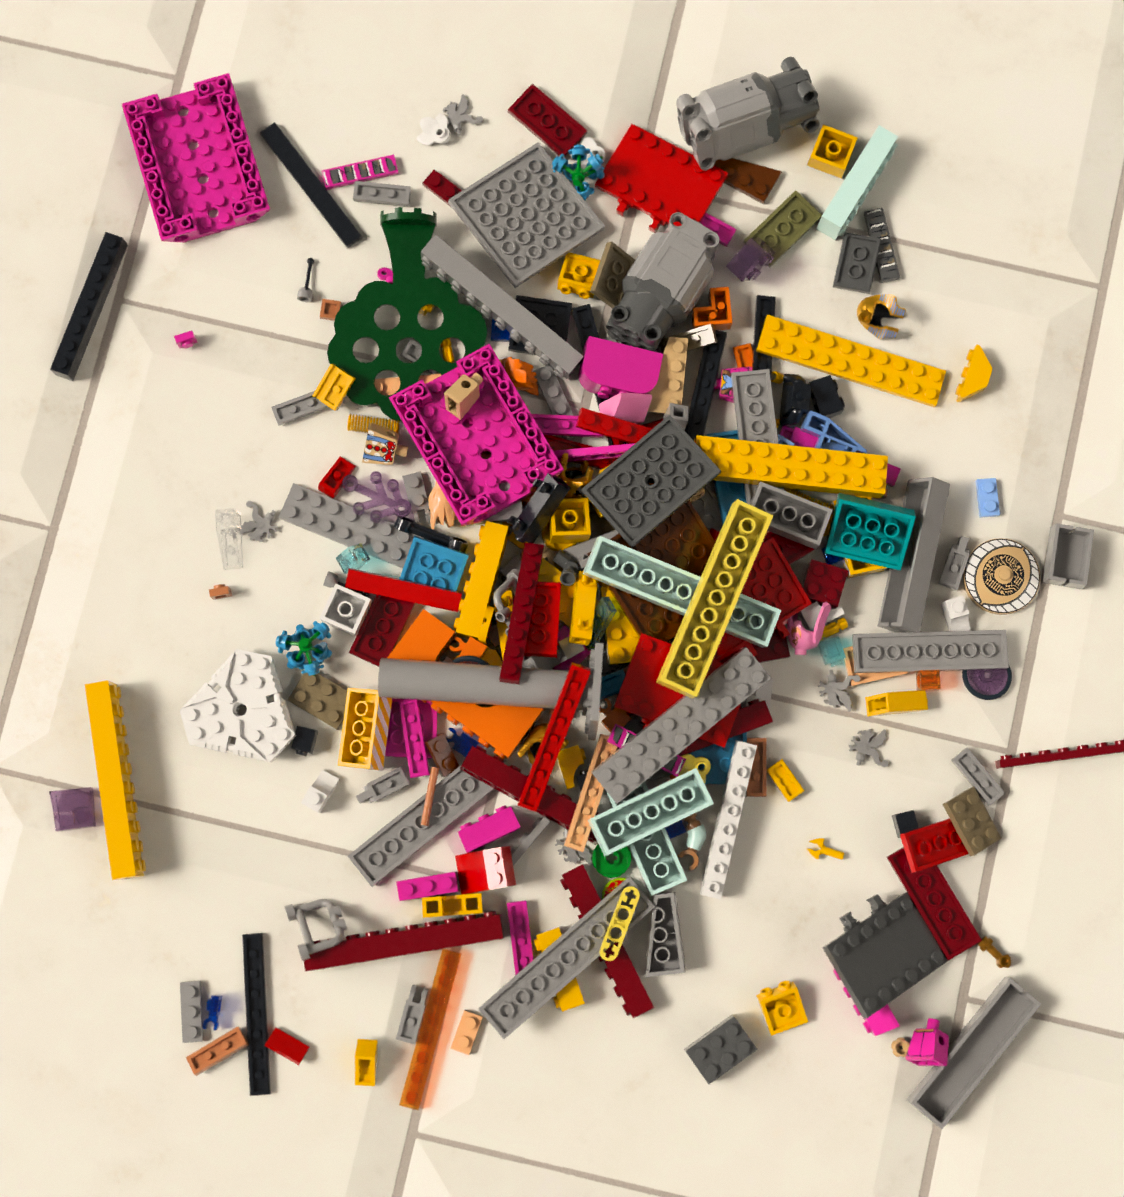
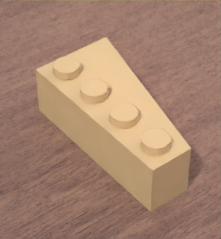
(671, 376)

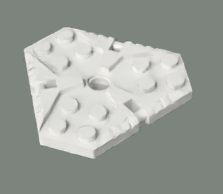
(214, 718)

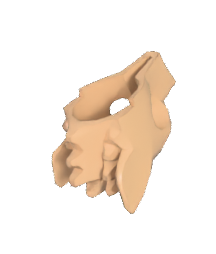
(440, 508)

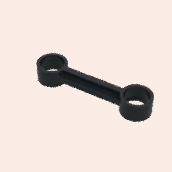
(410, 526)

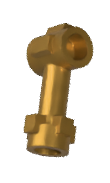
(1001, 960)

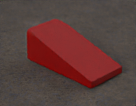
(333, 480)

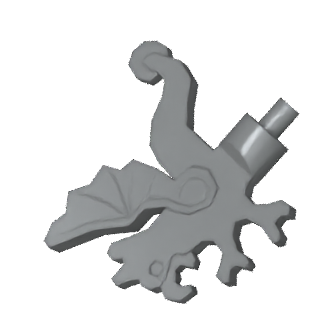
(458, 117)
(262, 525)
(836, 688)
(865, 747)
(571, 853)

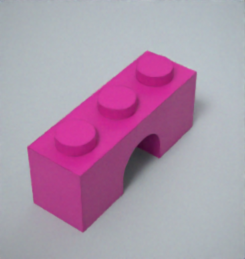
(427, 886)

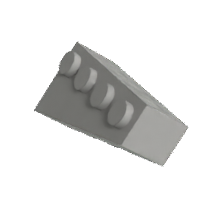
(665, 942)

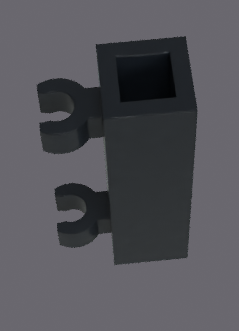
(539, 508)

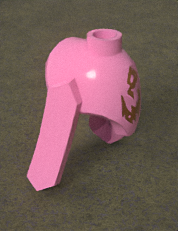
(803, 639)

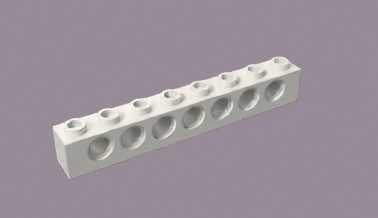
(728, 819)

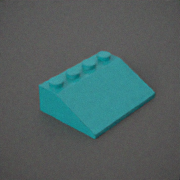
(870, 531)

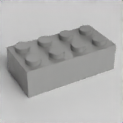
(792, 515)

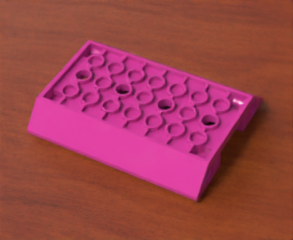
(174, 171)
(499, 426)

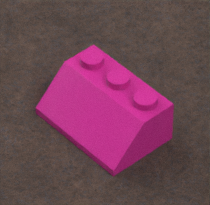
(488, 829)

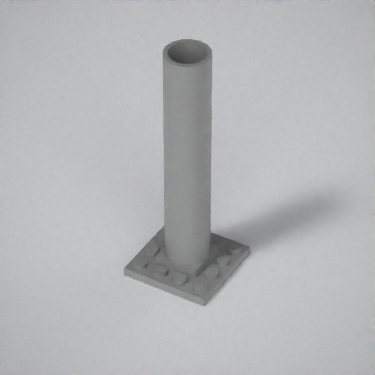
(482, 686)

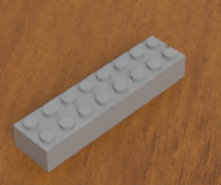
(908, 589)
(974, 1052)

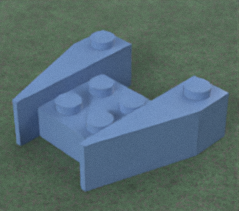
(829, 434)

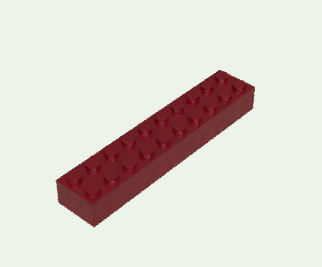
(408, 941)

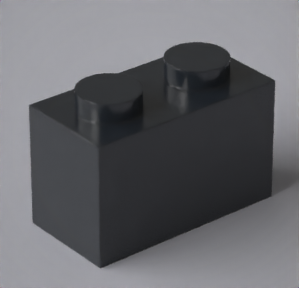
(825, 397)

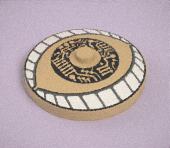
(1001, 576)

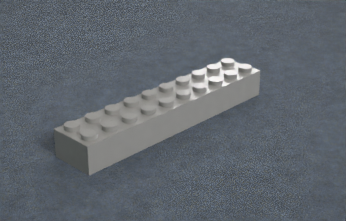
(501, 307)
(680, 725)

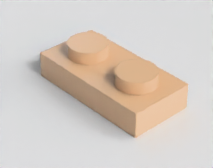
(466, 1032)

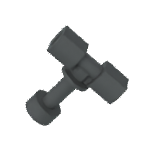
(570, 568)

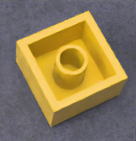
(832, 151)
(570, 521)

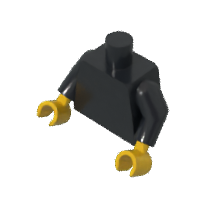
(795, 398)

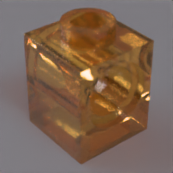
(928, 680)

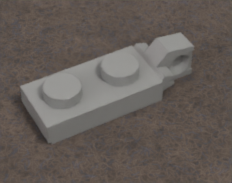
(955, 564)
(384, 786)

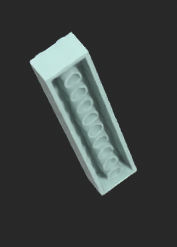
(673, 588)

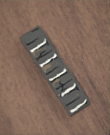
(886, 259)

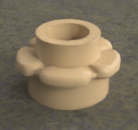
(900, 1042)

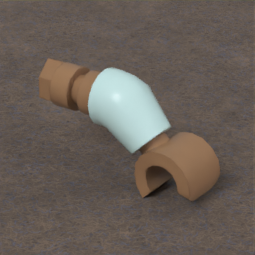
(695, 840)

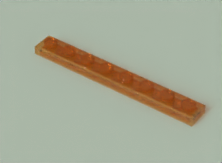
(430, 1029)

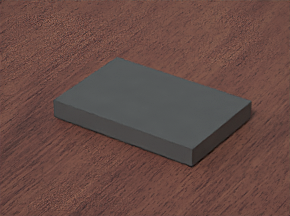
(857, 263)

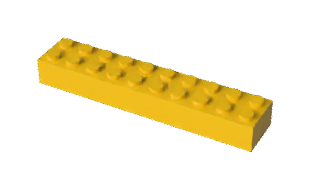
(796, 466)
(114, 780)

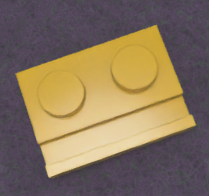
(334, 387)

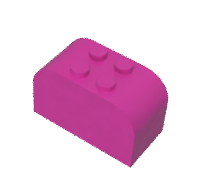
(618, 368)

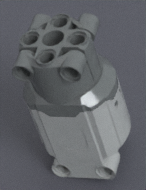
(747, 113)
(664, 283)

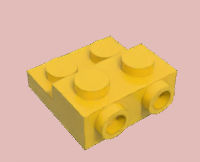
(578, 275)
(782, 1007)

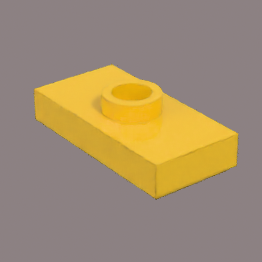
(785, 780)

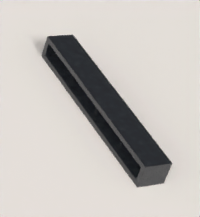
(89, 306)

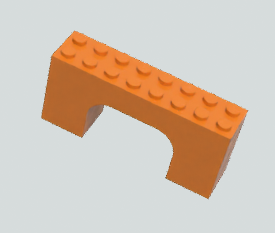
(495, 726)

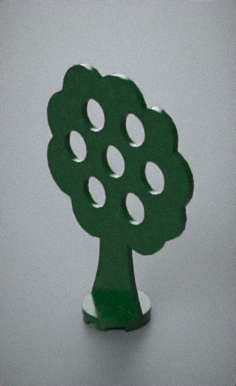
(406, 237)

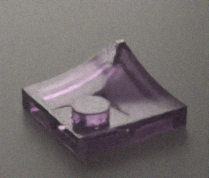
(73, 809)

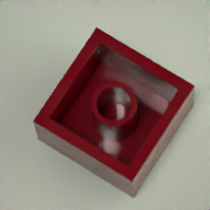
(824, 583)

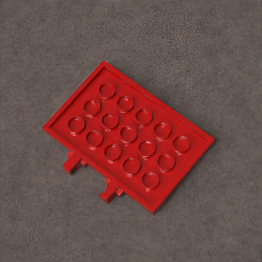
(659, 179)
(774, 584)
(649, 699)

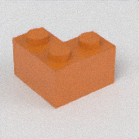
(718, 311)

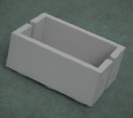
(1068, 556)

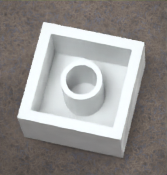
(346, 610)

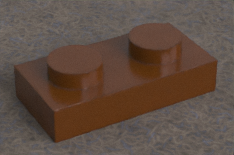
(442, 754)

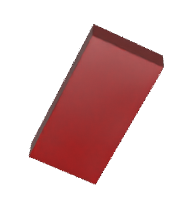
(287, 1046)

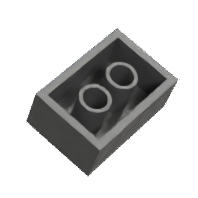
(720, 1049)

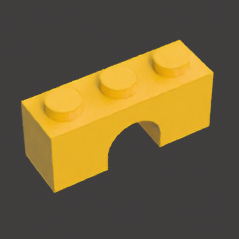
(452, 905)

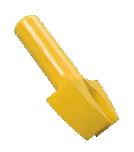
(824, 850)

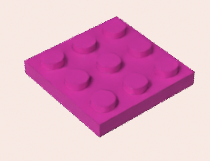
(395, 740)

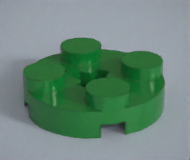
(611, 870)

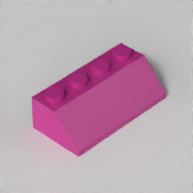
(880, 1021)

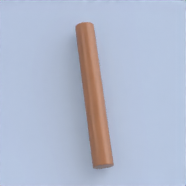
(429, 796)

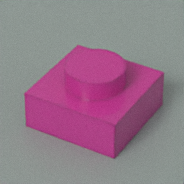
(186, 339)

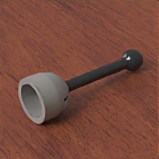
(305, 293)
(332, 579)

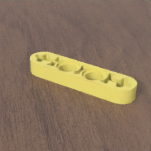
(622, 924)

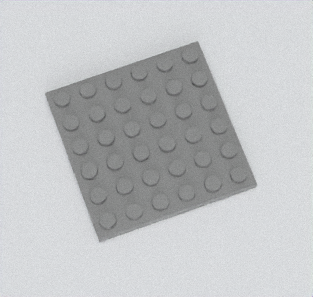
(526, 215)

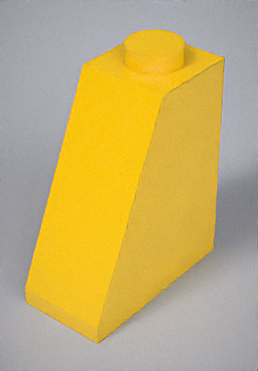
(896, 703)

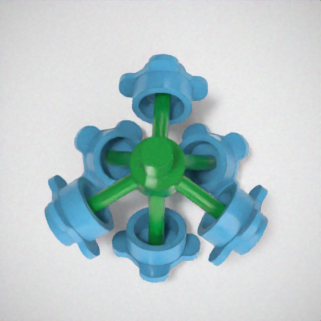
(576, 173)
(304, 641)

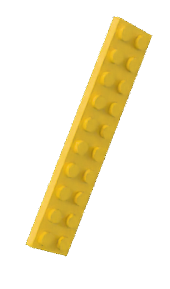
(851, 361)

